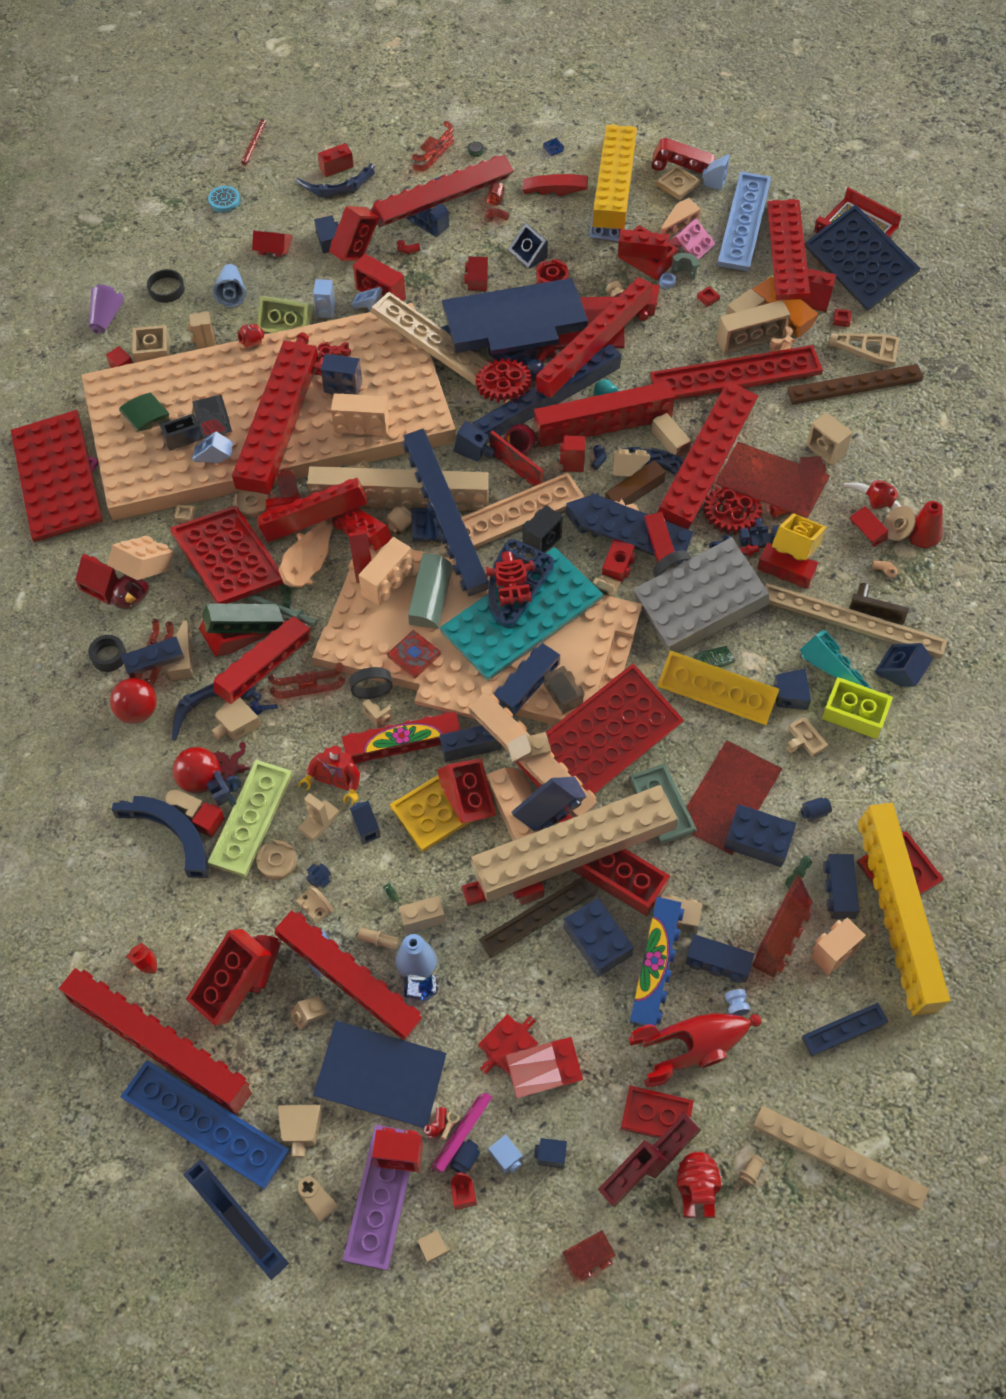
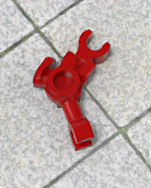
(325, 348)

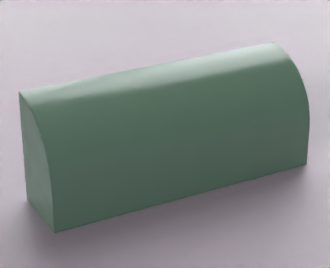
(430, 591)

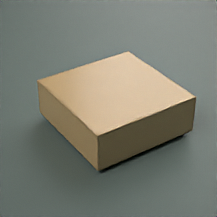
(184, 513)
(432, 1246)

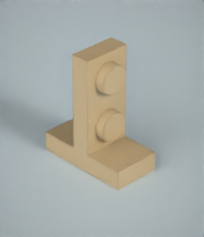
(320, 817)

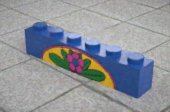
(656, 961)

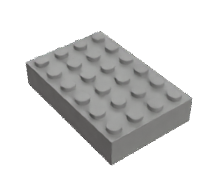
(701, 596)

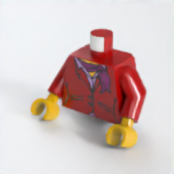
(336, 770)

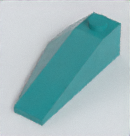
(824, 653)

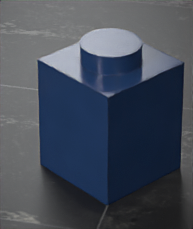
(551, 1153)

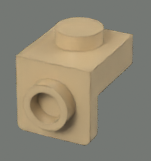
(308, 1011)

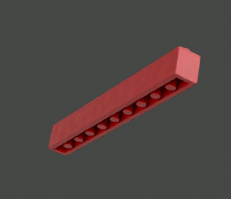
(441, 190)
(593, 337)

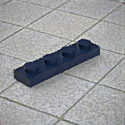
(844, 1029)

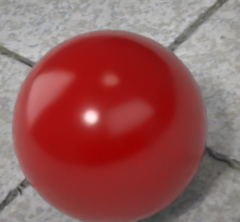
(133, 701)
(194, 769)

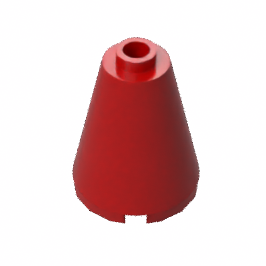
(928, 526)
(272, 945)

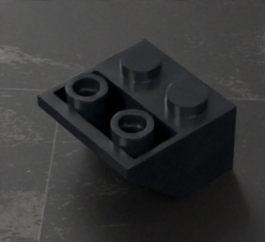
(180, 431)

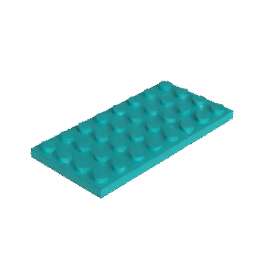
(556, 604)

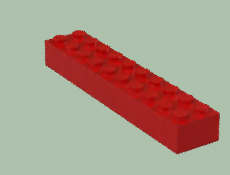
(275, 418)
(707, 455)
(156, 1041)

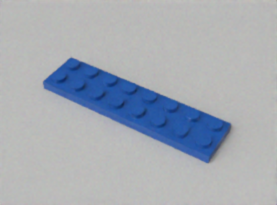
(205, 1124)

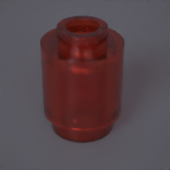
(495, 193)

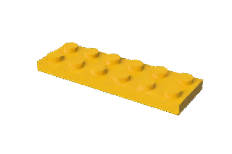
(718, 687)

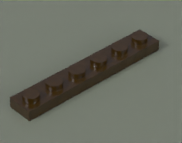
(536, 917)

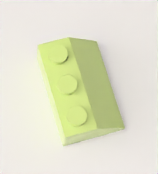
(283, 314)

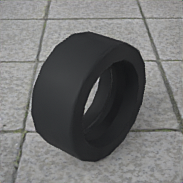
(104, 641)

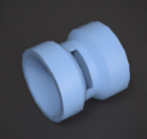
(737, 1002)

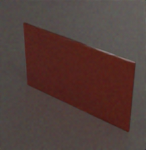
(772, 479)
(731, 780)

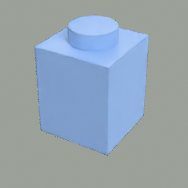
(506, 1155)

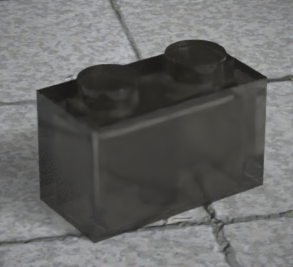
(563, 689)

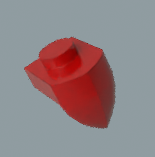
(143, 959)
(463, 1191)

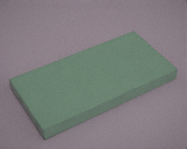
(660, 776)

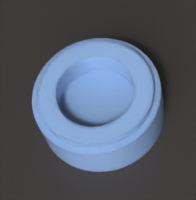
(667, 280)

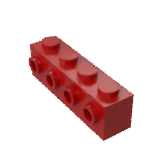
(357, 521)

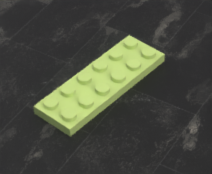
(250, 818)

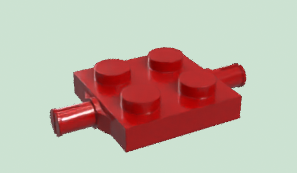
(505, 1039)

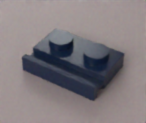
(423, 526)

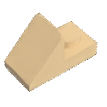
(528, 747)

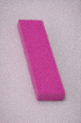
(461, 1132)

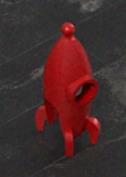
(705, 1036)

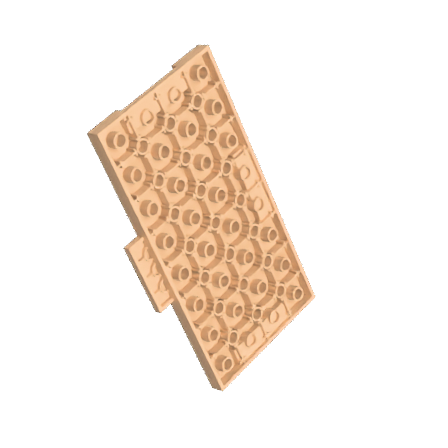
(363, 633)

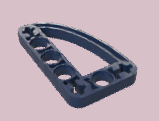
(535, 585)

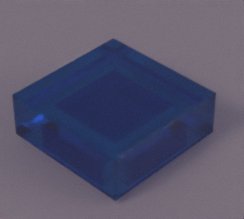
(553, 146)

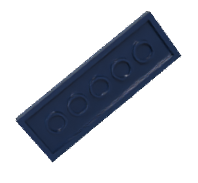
(627, 525)

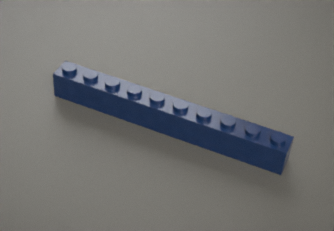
(522, 409)
(446, 513)

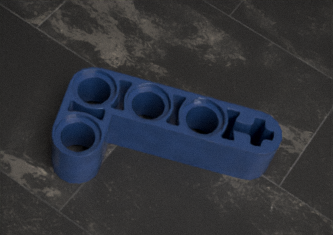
(432, 220)

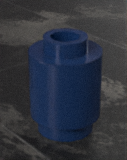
(816, 809)
(465, 1157)

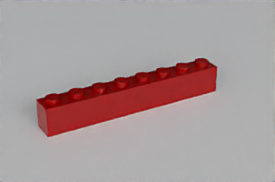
(348, 975)

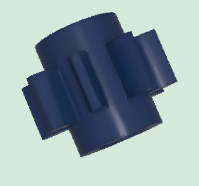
(318, 875)

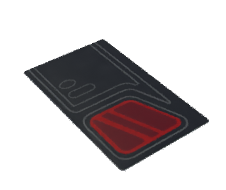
(212, 416)

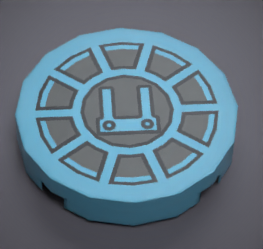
(224, 198)

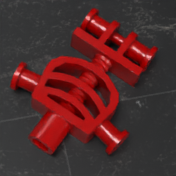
(511, 576)

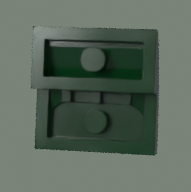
(143, 411)

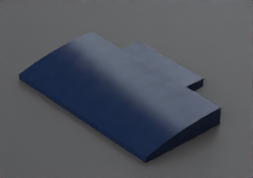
(515, 317)

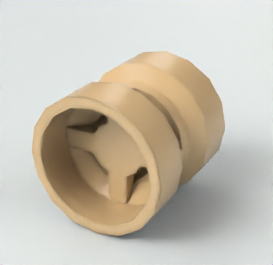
(614, 289)

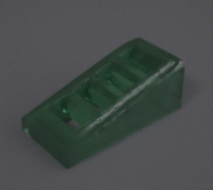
(707, 654)

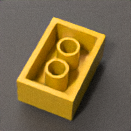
(799, 537)

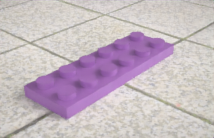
(376, 1214)

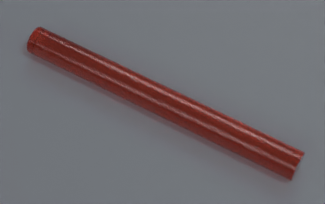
(254, 140)

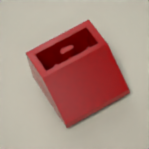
(96, 578)

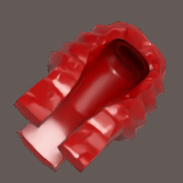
(698, 1183)

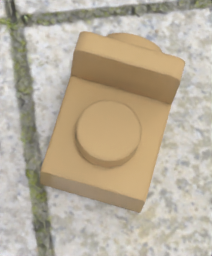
(375, 715)

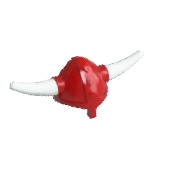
(880, 493)

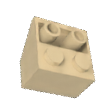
(628, 463)

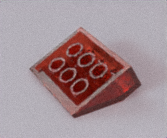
(784, 929)

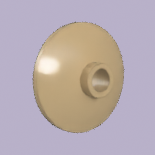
(900, 523)

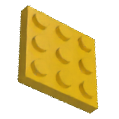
(427, 814)

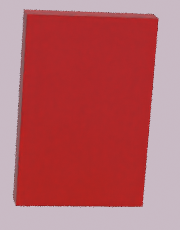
(652, 1111)

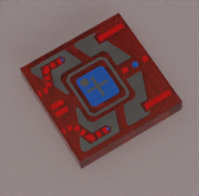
(414, 654)

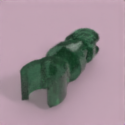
(285, 593)
(805, 863)

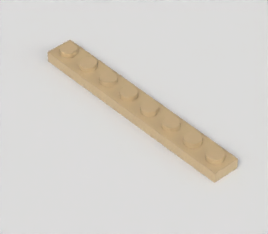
(841, 1158)

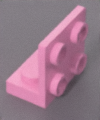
(693, 239)

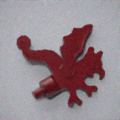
(231, 764)

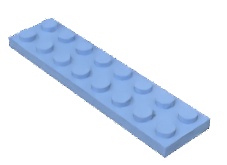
(744, 221)

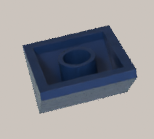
(529, 246)

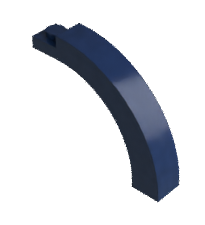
(165, 814)
(236, 1219)

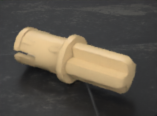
(378, 938)

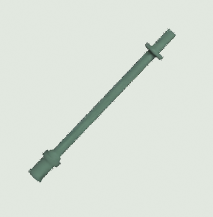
(191, 573)

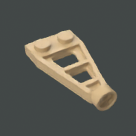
(888, 346)

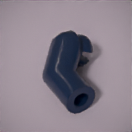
(600, 457)

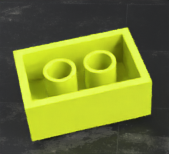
(857, 708)

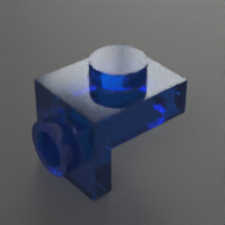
(420, 987)

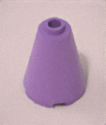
(103, 307)

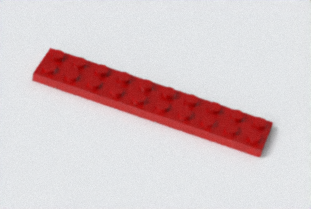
(788, 250)
(742, 371)

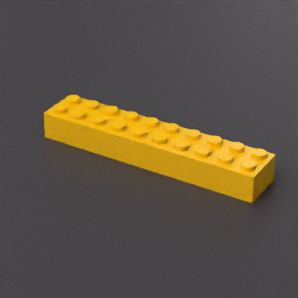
(614, 177)
(903, 910)

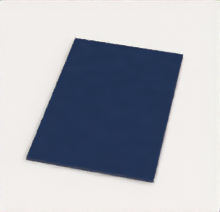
(380, 1074)

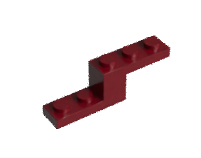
(649, 1159)

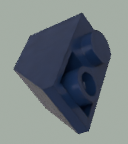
(364, 822)

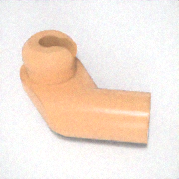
(887, 567)

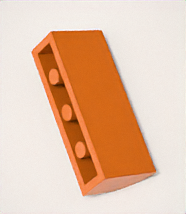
(801, 316)

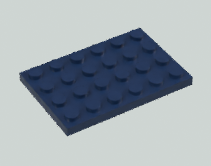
(862, 257)

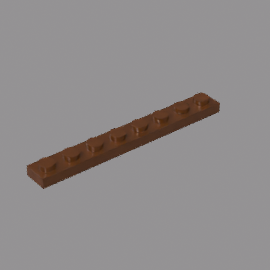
(855, 384)

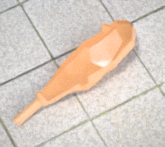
(304, 558)

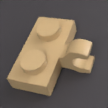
(807, 737)

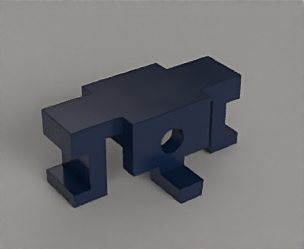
(757, 535)

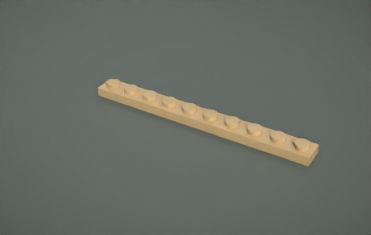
(853, 620)

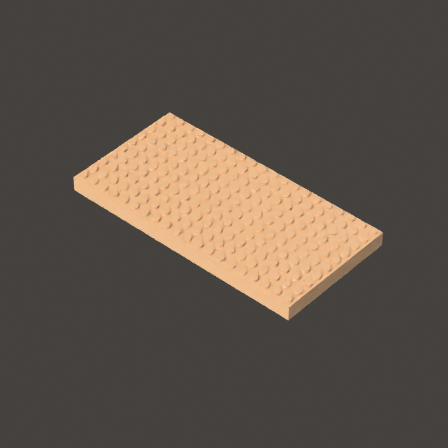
(147, 477)

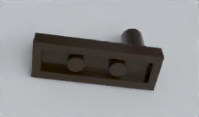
(877, 608)

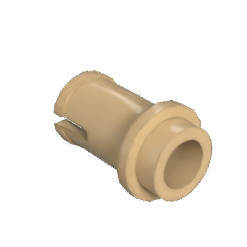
(752, 1170)

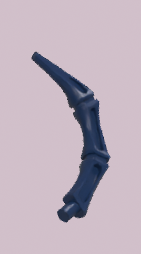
(348, 186)
(191, 700)

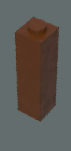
(638, 484)

